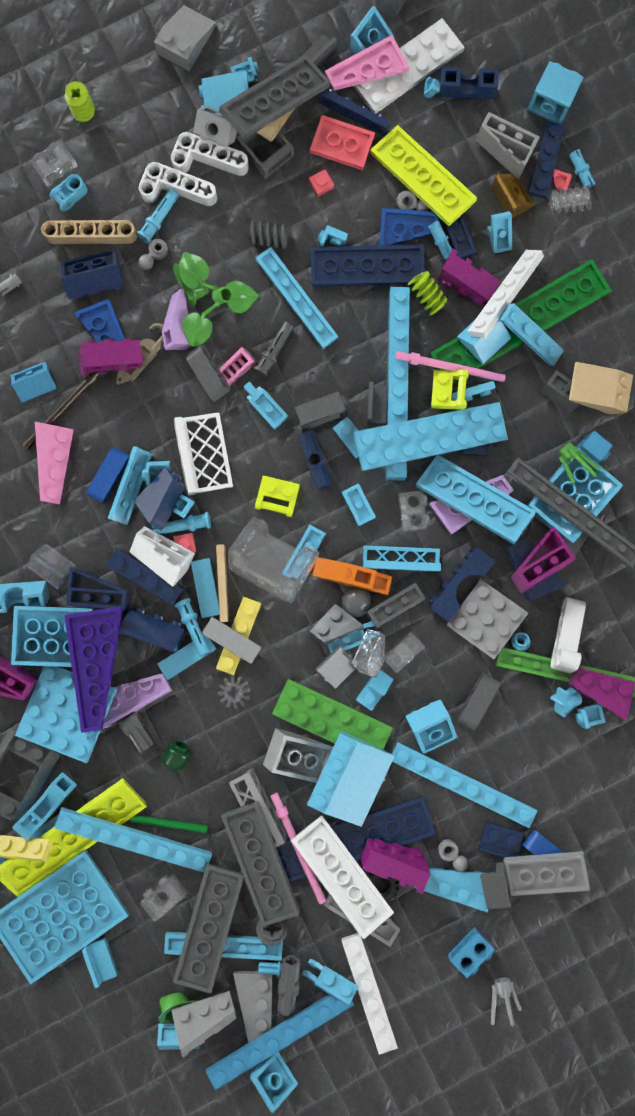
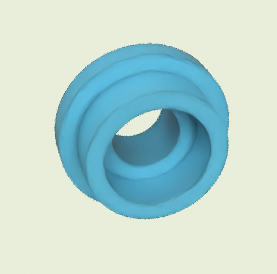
(520, 637)

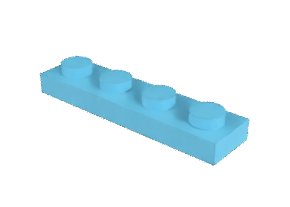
(531, 334)
(129, 486)

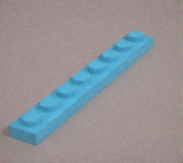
(463, 785)
(132, 840)

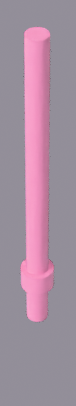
(415, 359)
(282, 813)

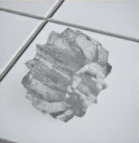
(239, 696)

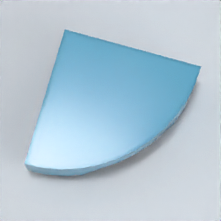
(432, 87)

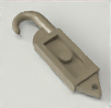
(149, 351)

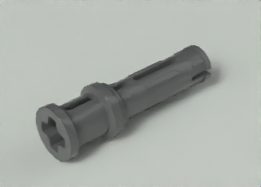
(269, 356)

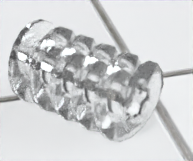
(570, 198)

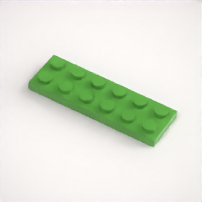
(327, 716)

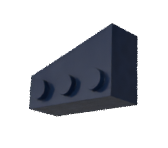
(516, 555)
(94, 592)

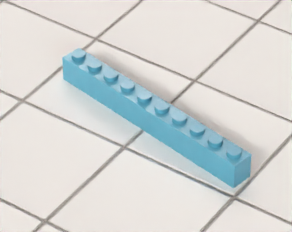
(397, 369)

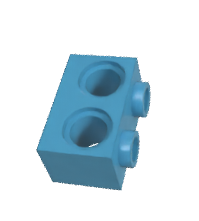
(466, 948)

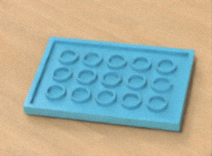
(59, 916)

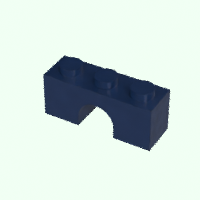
(480, 86)

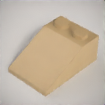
(601, 388)

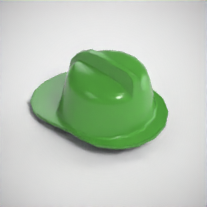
(192, 294)
(169, 1003)

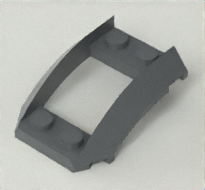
(38, 755)

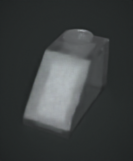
(370, 653)

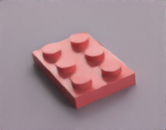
(342, 142)

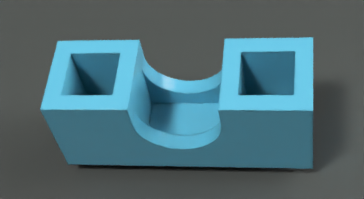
(29, 593)

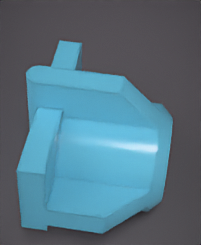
(566, 700)

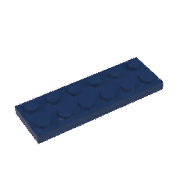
(366, 265)

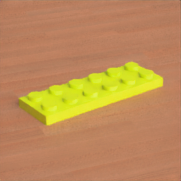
(423, 175)

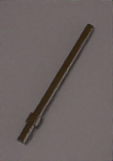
(90, 379)

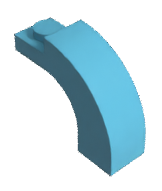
(45, 806)

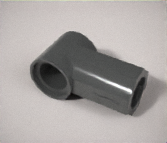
(134, 728)

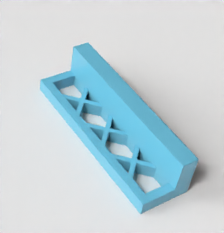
(395, 565)

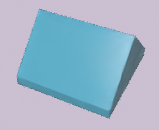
(369, 31)
(486, 347)
(273, 1080)

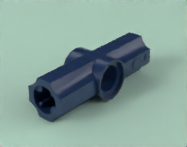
(311, 448)

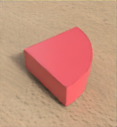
(561, 179)

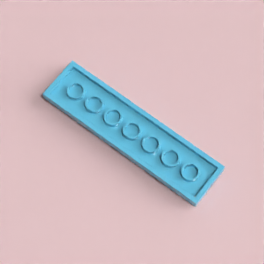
(430, 436)

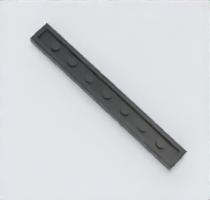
(573, 512)

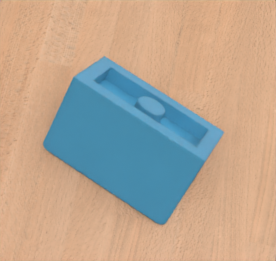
(33, 382)

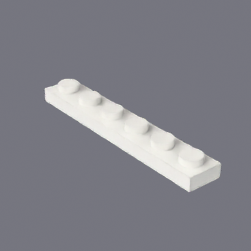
(505, 293)
(369, 993)

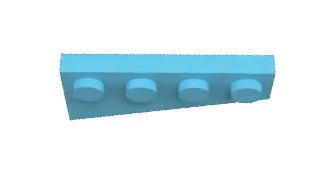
(457, 886)

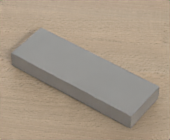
(231, 640)

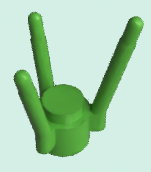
(570, 453)

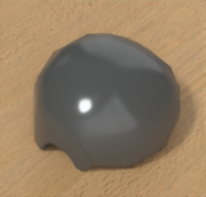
(356, 602)

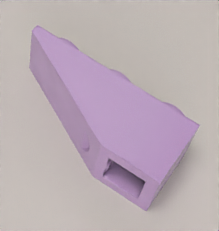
(172, 329)

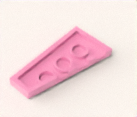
(368, 65)
(53, 451)

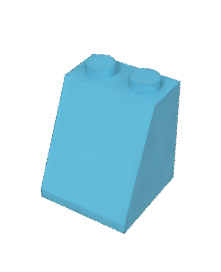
(222, 88)
(555, 92)

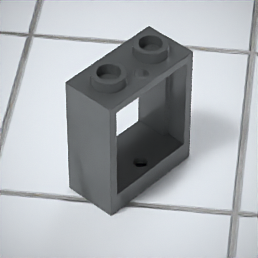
(273, 162)
(320, 411)

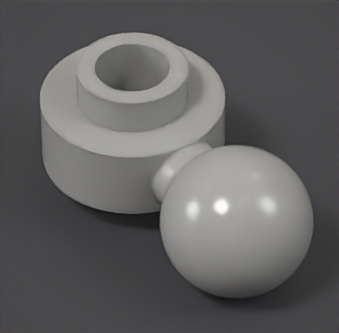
(412, 202)
(147, 260)
(460, 862)

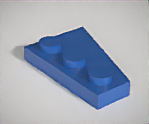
(404, 225)
(101, 321)

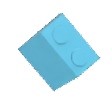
(431, 726)

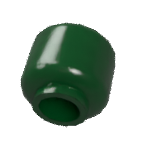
(176, 755)

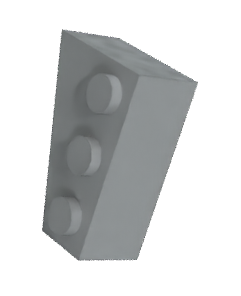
(507, 143)
(201, 1020)

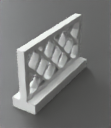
(187, 459)

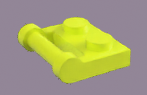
(443, 389)
(279, 490)

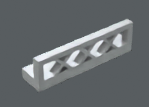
(259, 794)

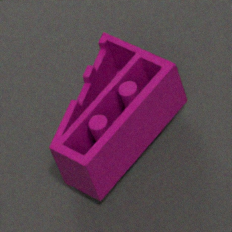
(468, 280)
(109, 356)
(545, 560)
(15, 681)
(606, 690)
(396, 861)

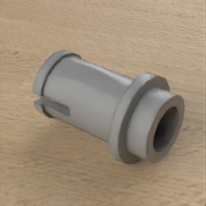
(10, 283)

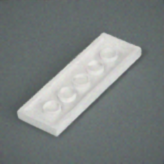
(423, 55)
(342, 877)

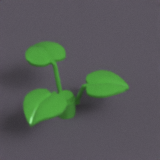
(236, 295)

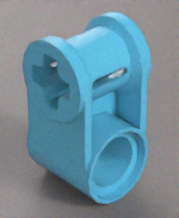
(69, 194)

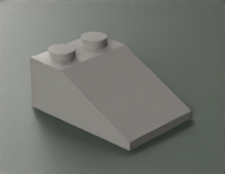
(184, 37)
(296, 756)

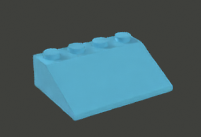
(587, 490)
(41, 636)
(350, 779)

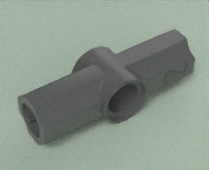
(288, 985)

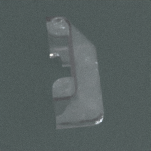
(270, 561)

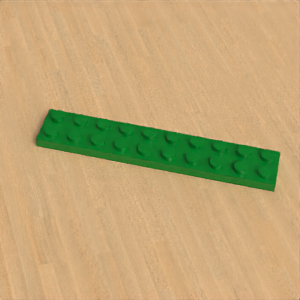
(543, 307)

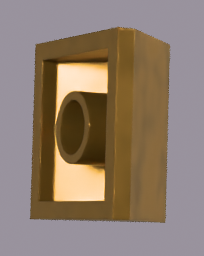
(511, 194)

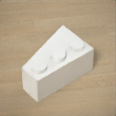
(161, 555)

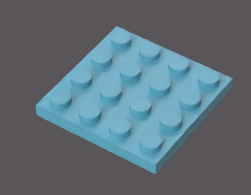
(53, 716)

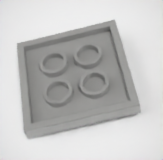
(487, 619)

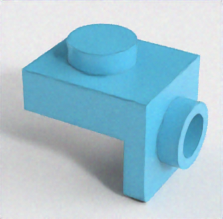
(251, 68)
(153, 469)
(590, 715)

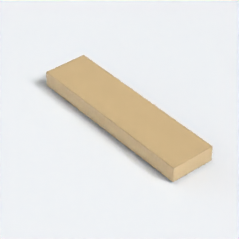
(222, 583)

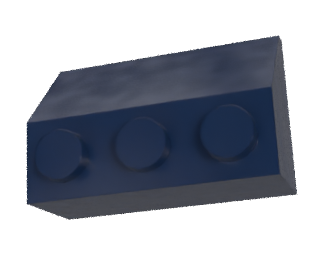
(91, 274)
(153, 629)

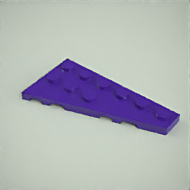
(92, 654)

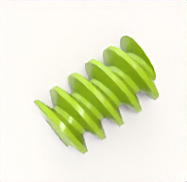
(79, 101)
(429, 292)

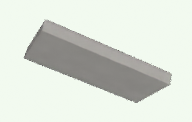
(547, 873)

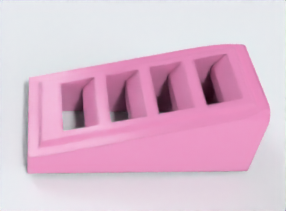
(231, 362)

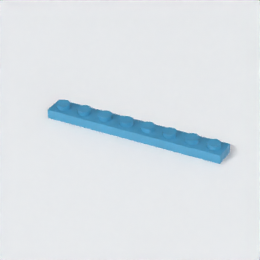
(275, 1040)

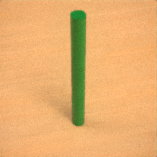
(169, 823)

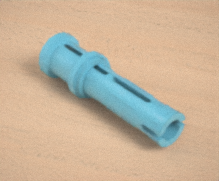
(153, 223)
(191, 523)
(188, 617)

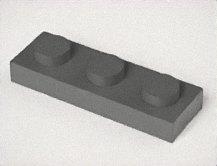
(395, 605)

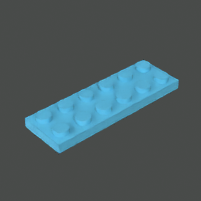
(476, 499)

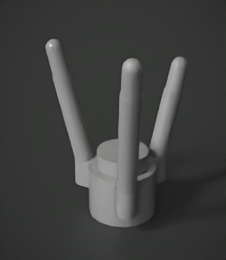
(504, 987)

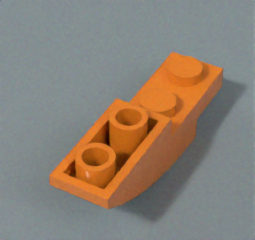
(352, 575)

